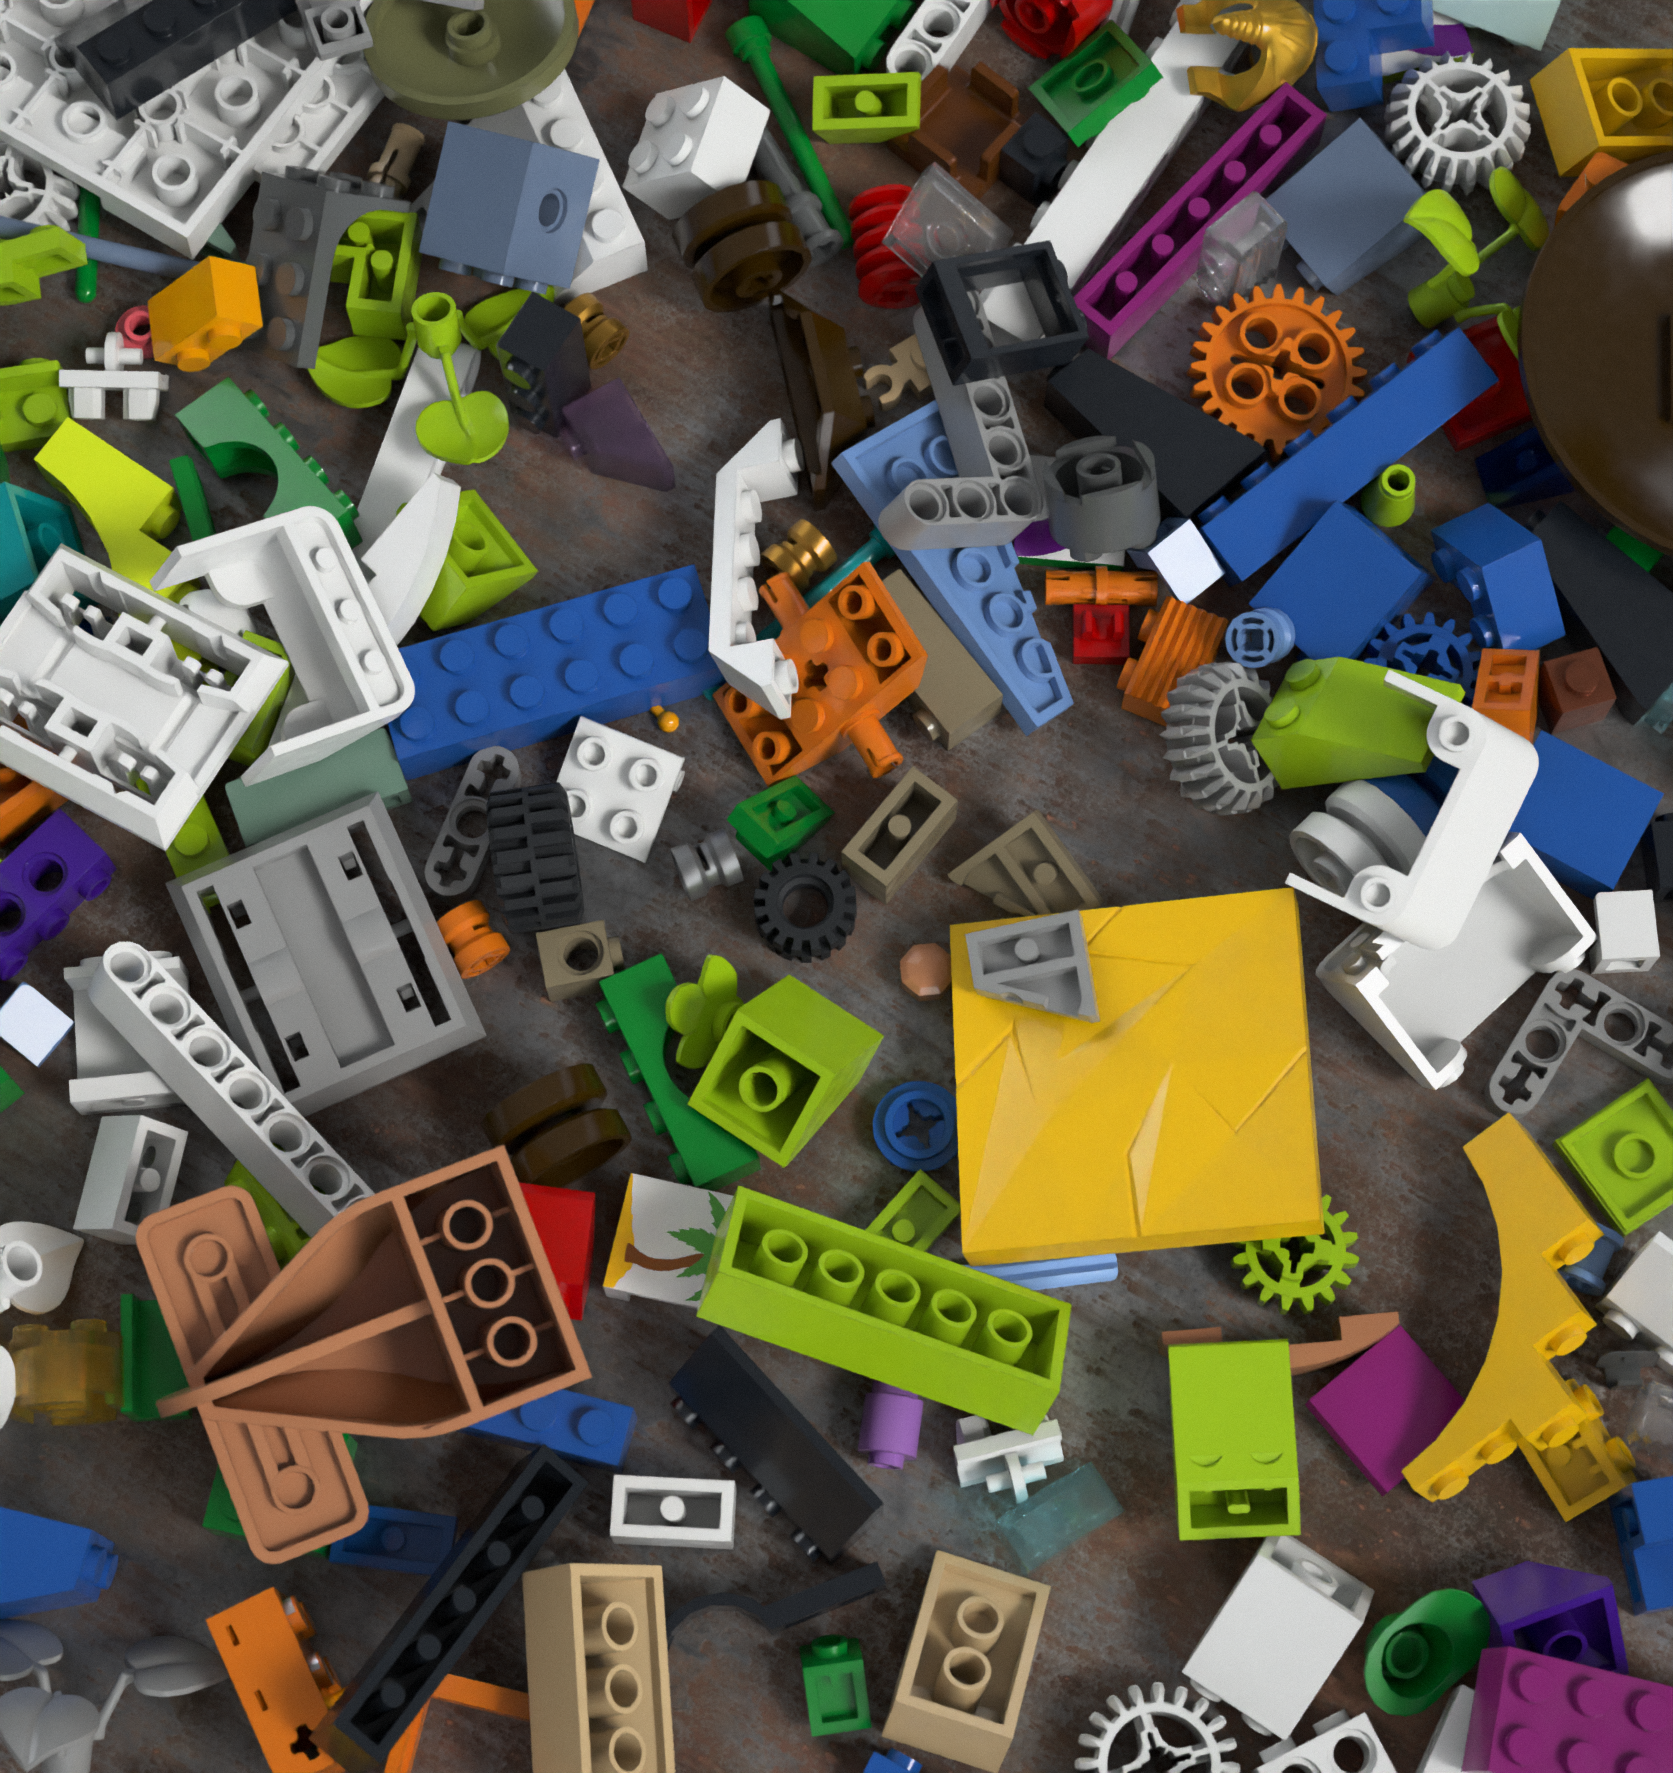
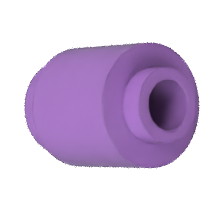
(890, 1426)

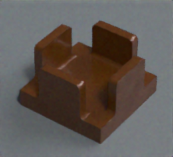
(963, 125)

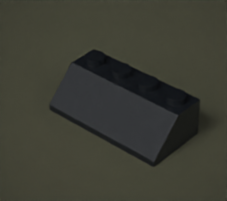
(150, 45)
(775, 1448)

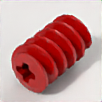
(883, 276)

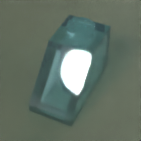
(1057, 1518)

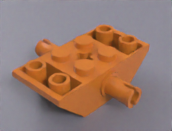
(852, 669)

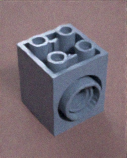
(508, 209)

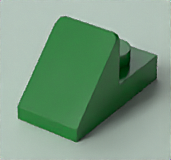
(779, 820)

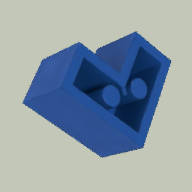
(1353, 41)
(1502, 577)
(1645, 1541)

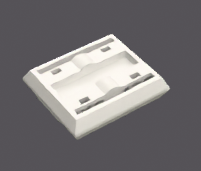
(122, 698)

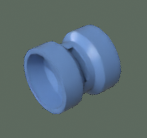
(1270, 631)

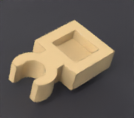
(905, 373)

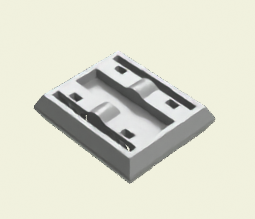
(326, 957)

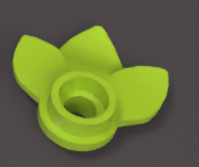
(703, 1011)

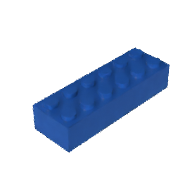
(549, 666)

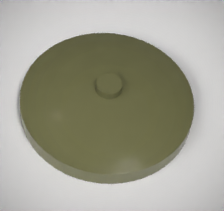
(465, 60)

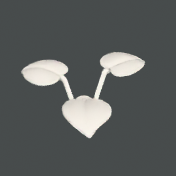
(34, 1278)

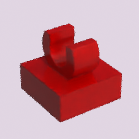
(1100, 634)

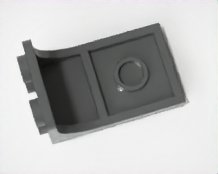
(293, 253)

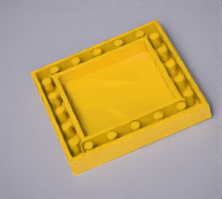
(1165, 1116)

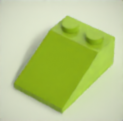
(1344, 725)

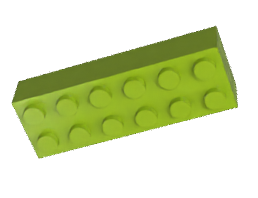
(885, 1310)

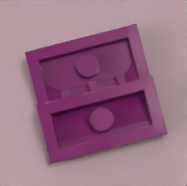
(1387, 1408)

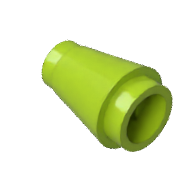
(1390, 496)

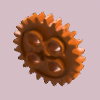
(1287, 326)

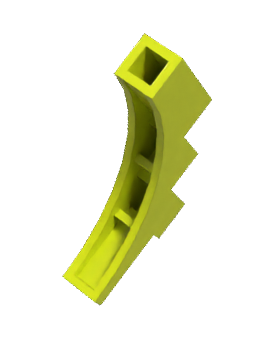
(122, 505)

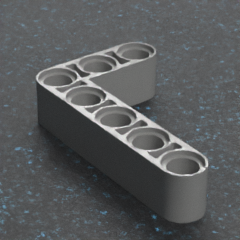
(996, 479)

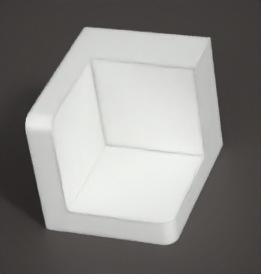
(1624, 932)

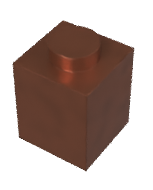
(1575, 690)

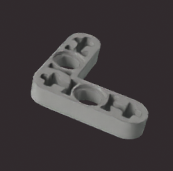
(1565, 1027)

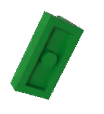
(149, 1360)

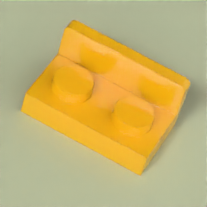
(1584, 1467)

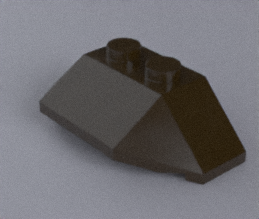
(820, 390)

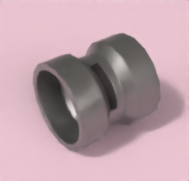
(718, 858)

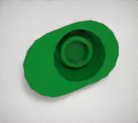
(1424, 1650)

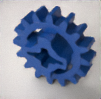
(1432, 655)

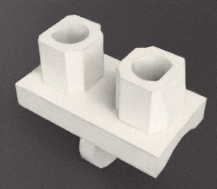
(139, 388)
(1005, 1458)

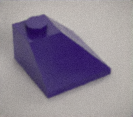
(1554, 1614)

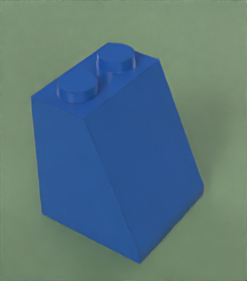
(1343, 585)
(50, 1564)

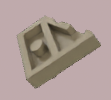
(1029, 872)

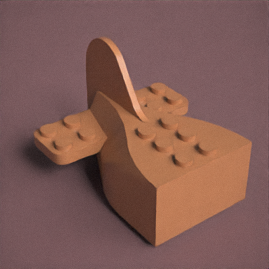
(383, 1325)

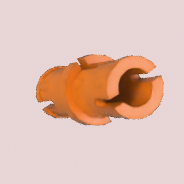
(1101, 587)

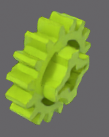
(1317, 1255)

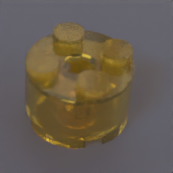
(68, 1373)

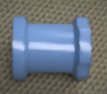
(1588, 1273)

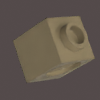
(557, 947)

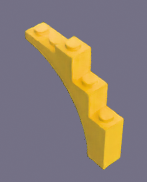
(1538, 1316)

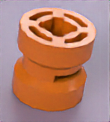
(472, 939)

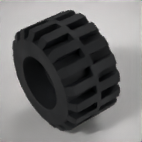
(534, 858)

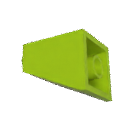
(784, 1068)

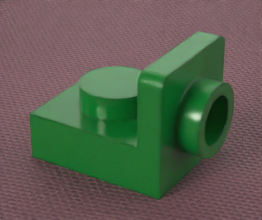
(835, 1685)

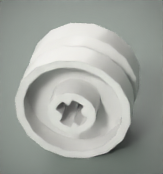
(1357, 832)

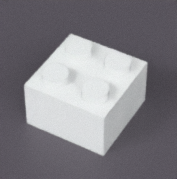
(694, 145)

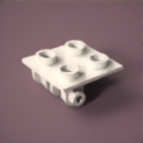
(618, 787)

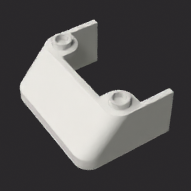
(323, 619)
(1465, 837)

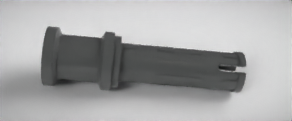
(804, 205)

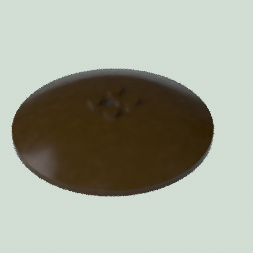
(1602, 348)

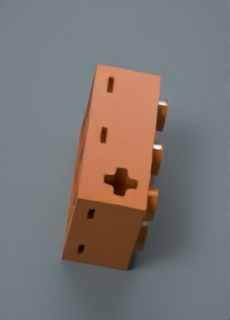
(278, 1677)

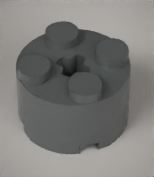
(1101, 497)

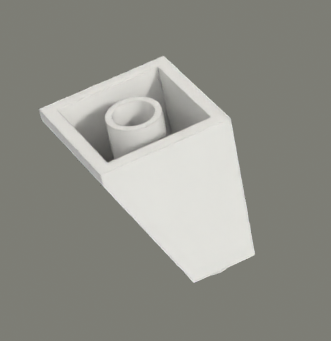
(1278, 1635)

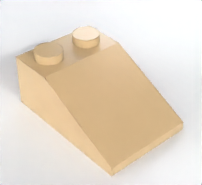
(967, 1662)

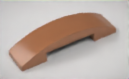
(1350, 1338)

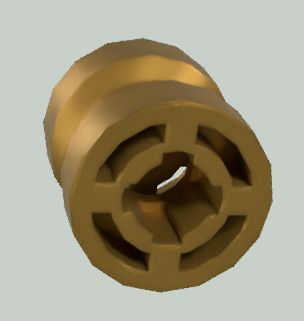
(602, 335)
(799, 555)

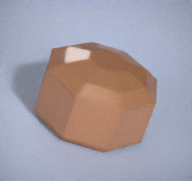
(926, 972)

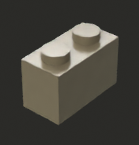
(899, 835)

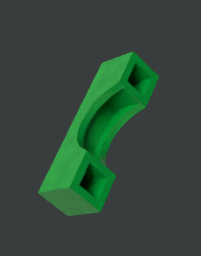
(236, 438)
(635, 1006)

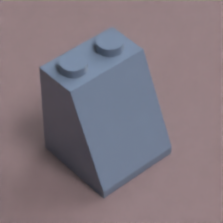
(1348, 210)

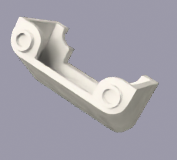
(1431, 1000)

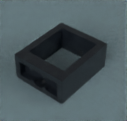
(956, 327)

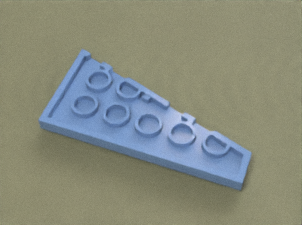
(967, 586)

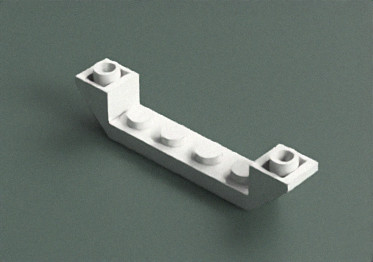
(756, 474)

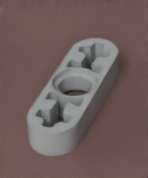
(443, 856)

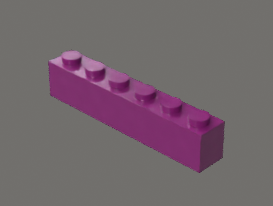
(1169, 244)

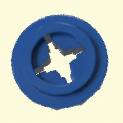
(892, 1118)

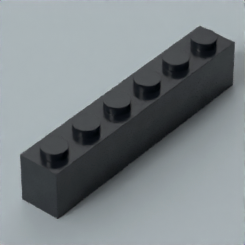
(448, 1612)

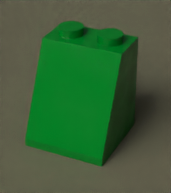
(836, 33)

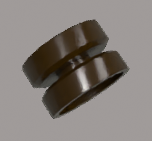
(741, 245)
(558, 1127)

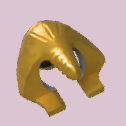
(1281, 47)

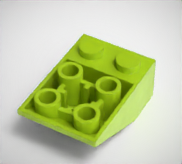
(1233, 1440)

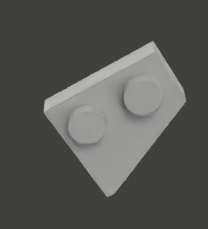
(1036, 965)

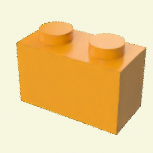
(204, 313)

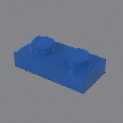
(398, 1542)

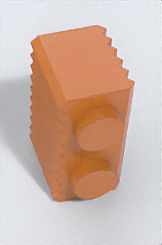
(1176, 643)

